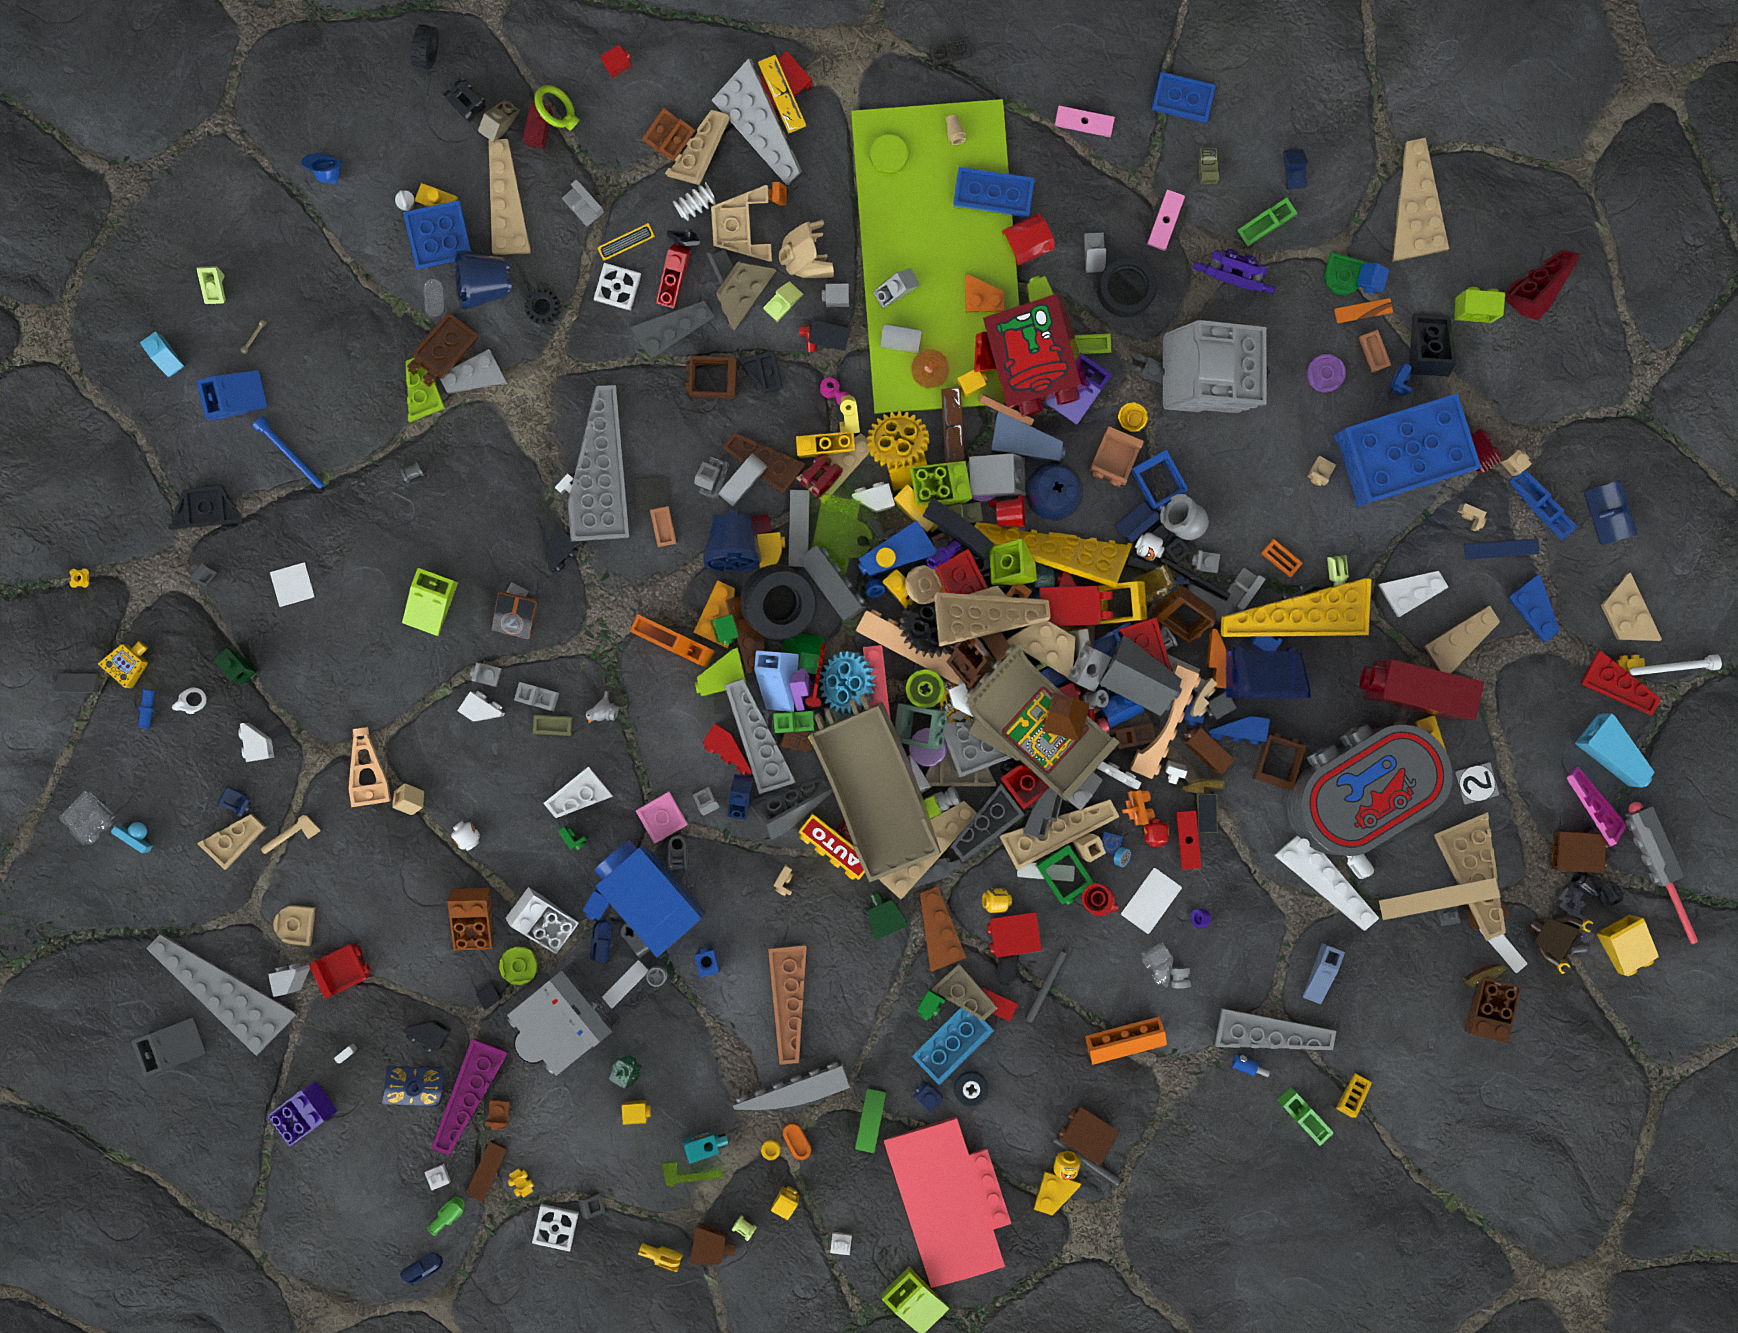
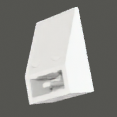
(541, 920)

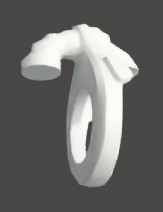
(182, 705)

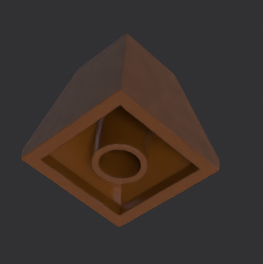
(1066, 716)

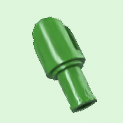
(447, 1214)

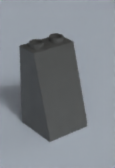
(1140, 677)

